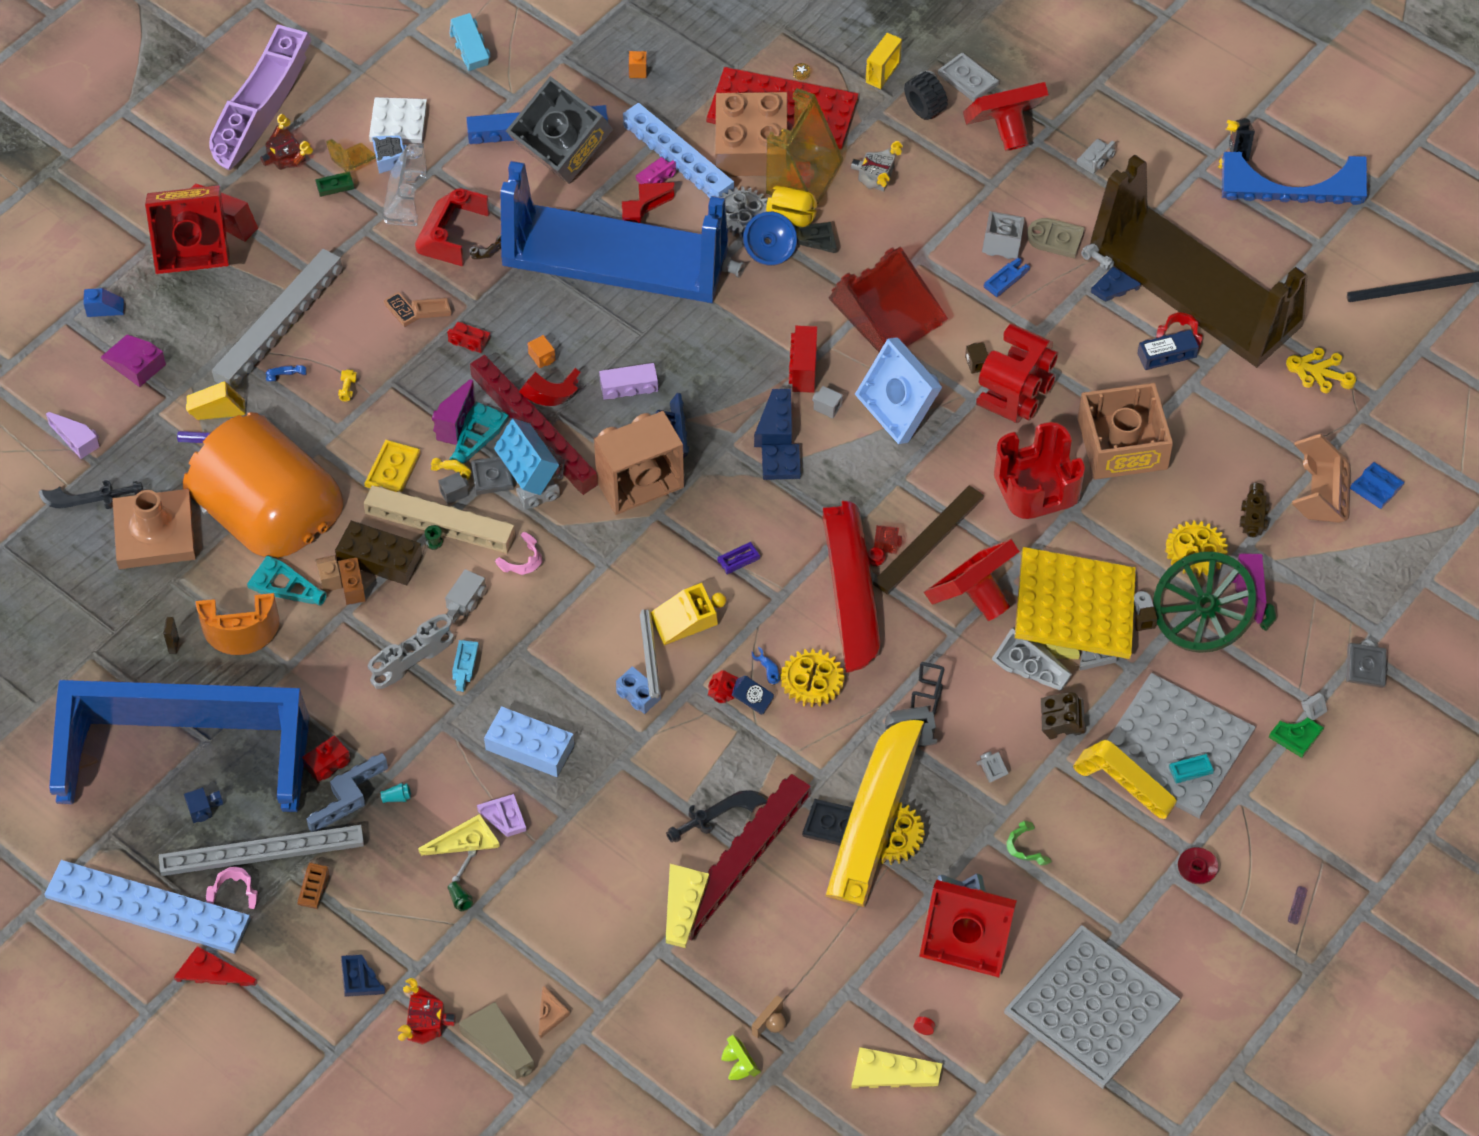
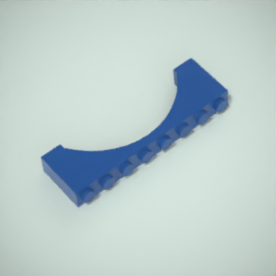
(1242, 182)

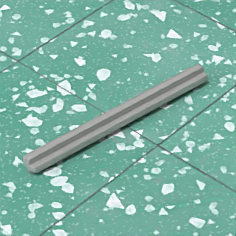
(650, 654)

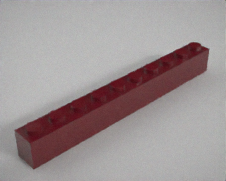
(518, 407)
(750, 846)

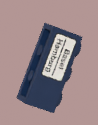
(1167, 349)

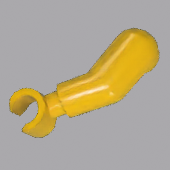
(451, 465)

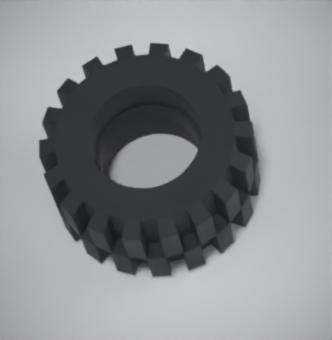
(925, 95)

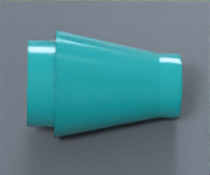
(397, 793)

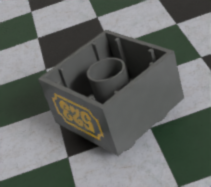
(559, 129)

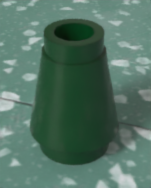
(460, 897)

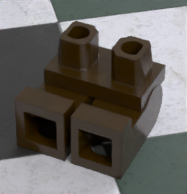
(1062, 715)

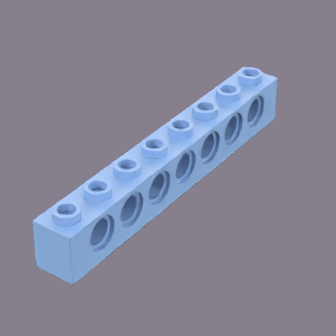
(673, 147)

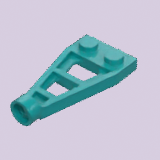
(483, 415)
(268, 572)

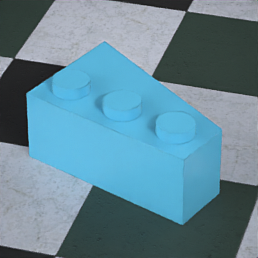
(469, 41)

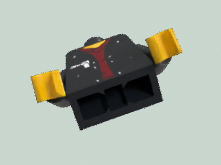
(1240, 138)

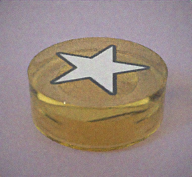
(801, 71)

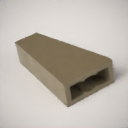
(497, 1039)

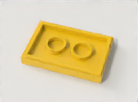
(393, 466)

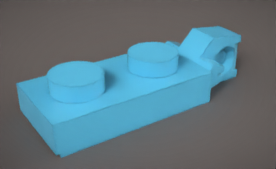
(464, 663)

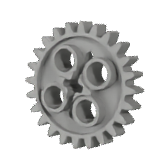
(742, 207)

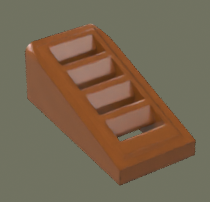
(317, 873)

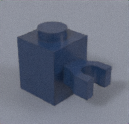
(200, 804)

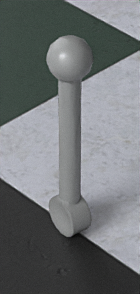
(470, 854)

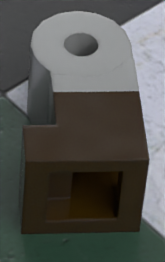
(1146, 615)

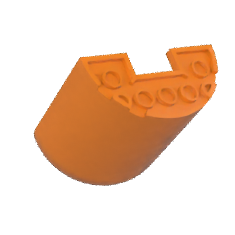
(262, 486)

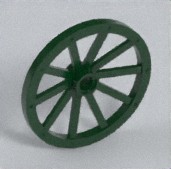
(1202, 599)

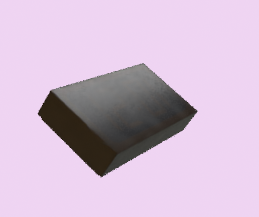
(171, 635)

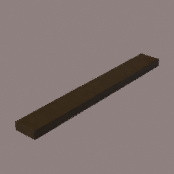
(928, 539)

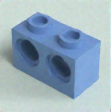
(638, 690)

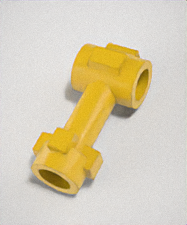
(347, 376)

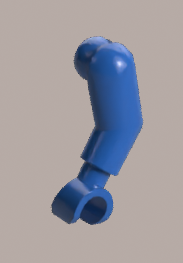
(284, 370)
(771, 668)

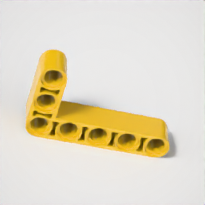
(1128, 774)

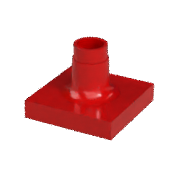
(1007, 111)
(977, 580)
(967, 928)

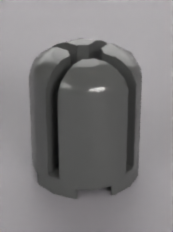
(917, 713)

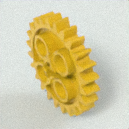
(1210, 543)
(795, 673)
(910, 836)

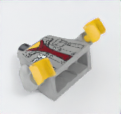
(877, 167)

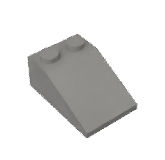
(1003, 235)

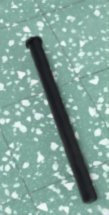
(1411, 287)

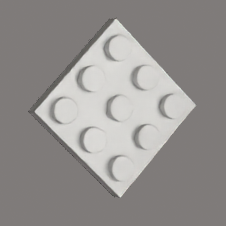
(399, 118)

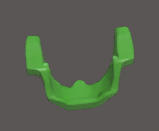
(1025, 826)

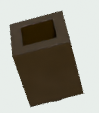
(976, 356)

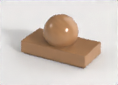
(770, 1018)

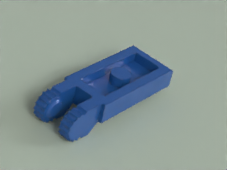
(1006, 277)

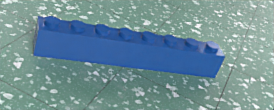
(493, 127)

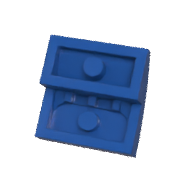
(1377, 485)

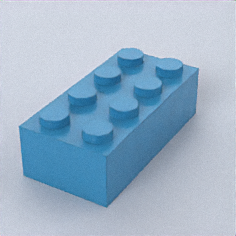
(526, 456)

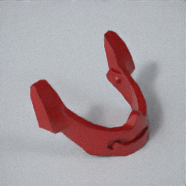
(1183, 319)

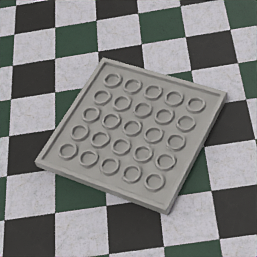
(1174, 725)
(1092, 1006)

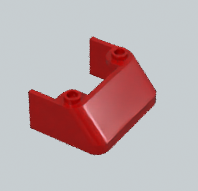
(433, 237)

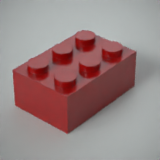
(803, 359)

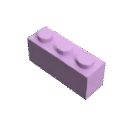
(628, 381)

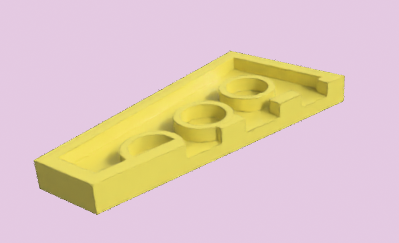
(684, 900)
(893, 1070)

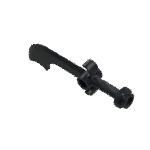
(58, 499)
(745, 799)

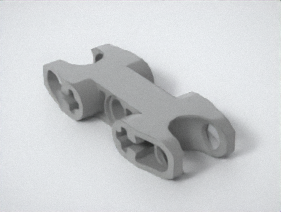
(398, 659)

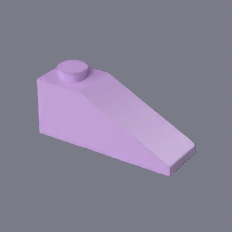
(75, 434)

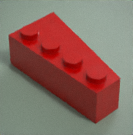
(237, 216)

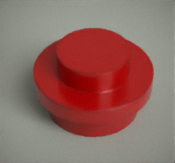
(876, 556)

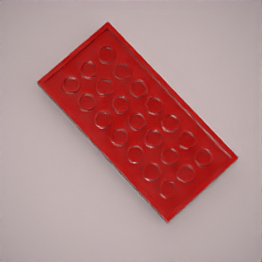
(835, 103)

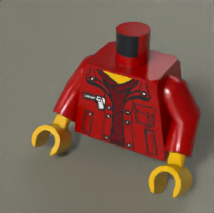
(425, 1015)

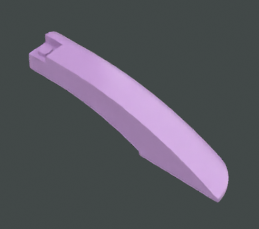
(260, 96)

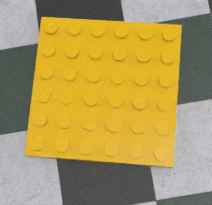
(1075, 603)

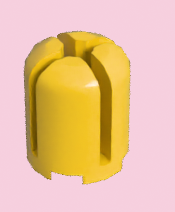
(793, 205)

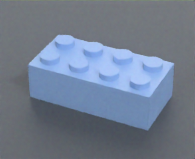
(529, 741)

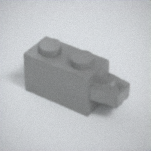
(464, 595)

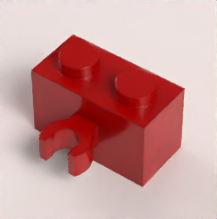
(326, 759)

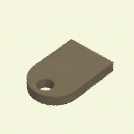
(1055, 236)

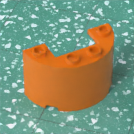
(240, 631)

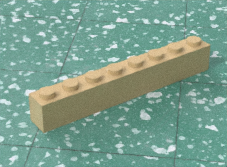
(452, 522)

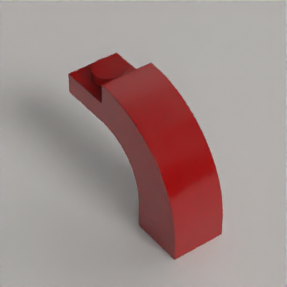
(547, 393)

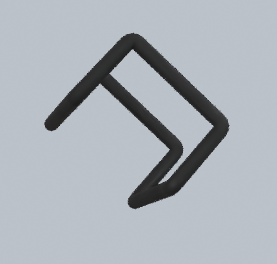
(938, 684)

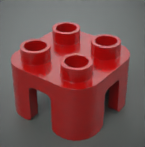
(1018, 377)
(1038, 476)

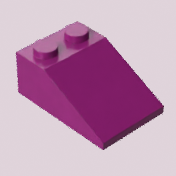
(135, 359)
(452, 413)
(1254, 566)

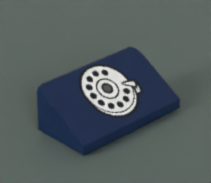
(752, 694)

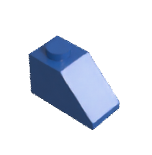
(102, 303)

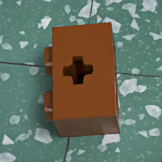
(351, 581)

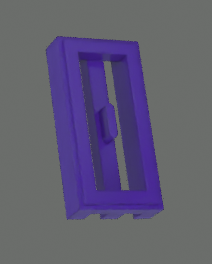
(739, 560)

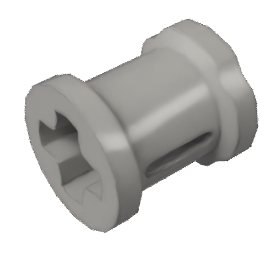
(733, 267)

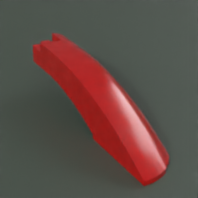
(852, 585)

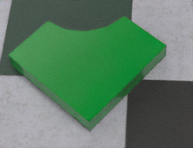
(1298, 736)

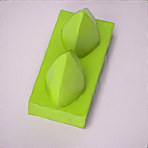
(745, 1065)

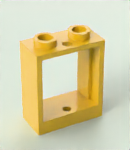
(883, 60)

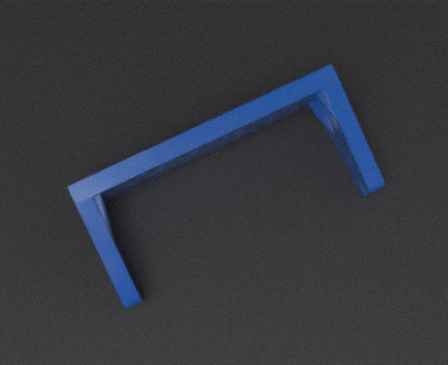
(610, 248)
(178, 706)

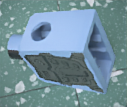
(387, 151)

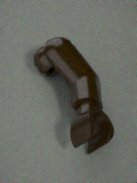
(483, 253)

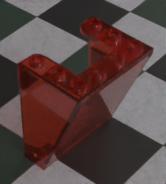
(889, 301)

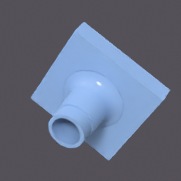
(898, 390)

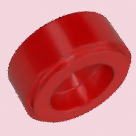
(924, 1025)

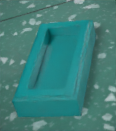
(1191, 768)

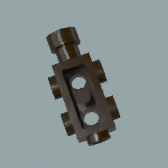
(1254, 511)

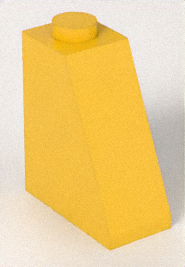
(215, 402)

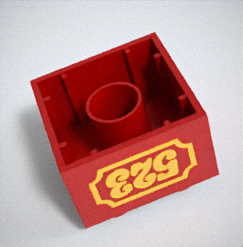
(187, 229)

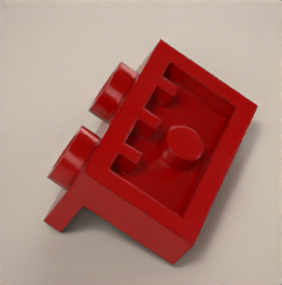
(468, 337)

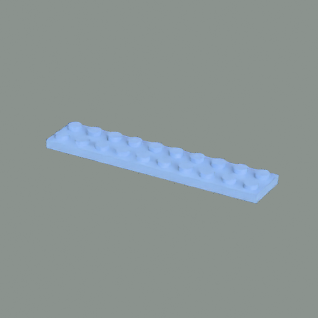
(147, 906)

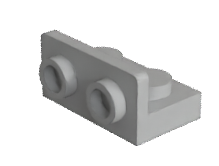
(1096, 156)
(532, 500)

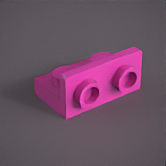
(657, 172)

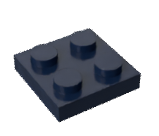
(781, 461)

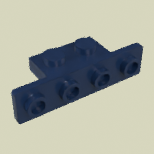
(677, 420)

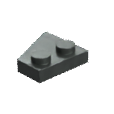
(817, 236)

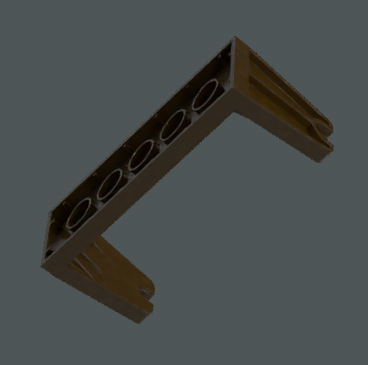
(1191, 275)

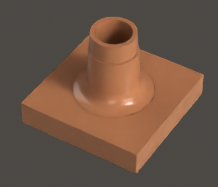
(153, 528)

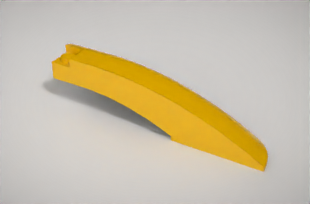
(873, 813)

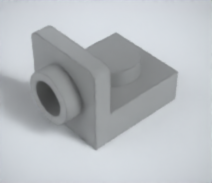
(992, 766)

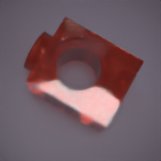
(887, 539)

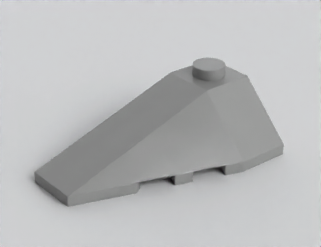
(1031, 661)

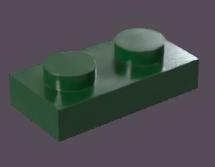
(334, 184)

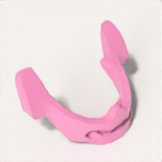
(533, 562)
(236, 874)

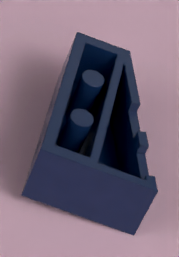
(775, 422)

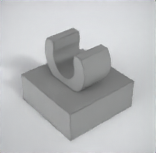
(1314, 706)

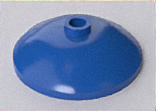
(778, 230)

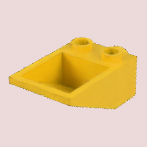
(681, 617)

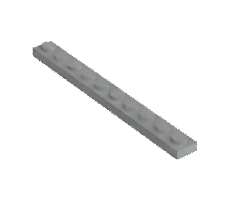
(261, 850)

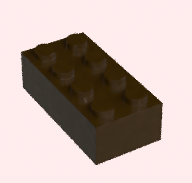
(380, 552)

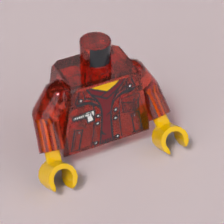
(283, 148)

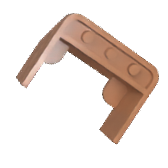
(1329, 481)

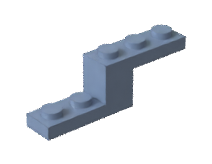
(347, 793)

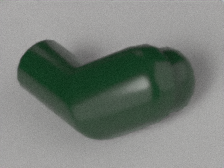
(1271, 617)

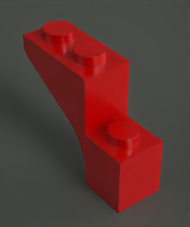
(650, 197)

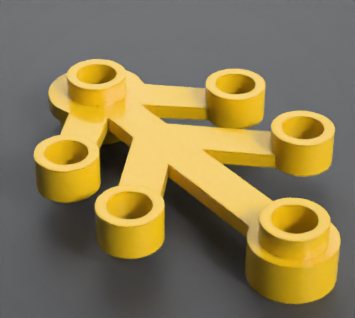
(1298, 364)

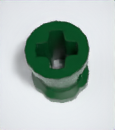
(433, 535)

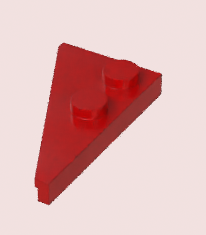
(206, 967)

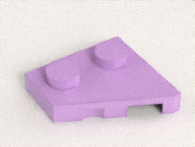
(504, 815)

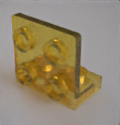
(349, 158)

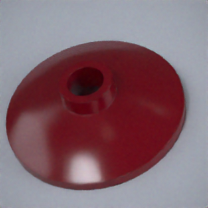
(1201, 859)

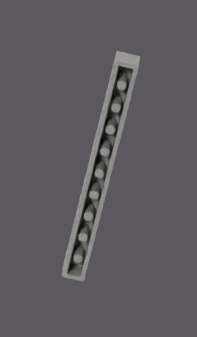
(277, 319)

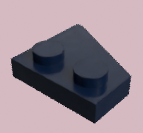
(1114, 284)
(358, 977)

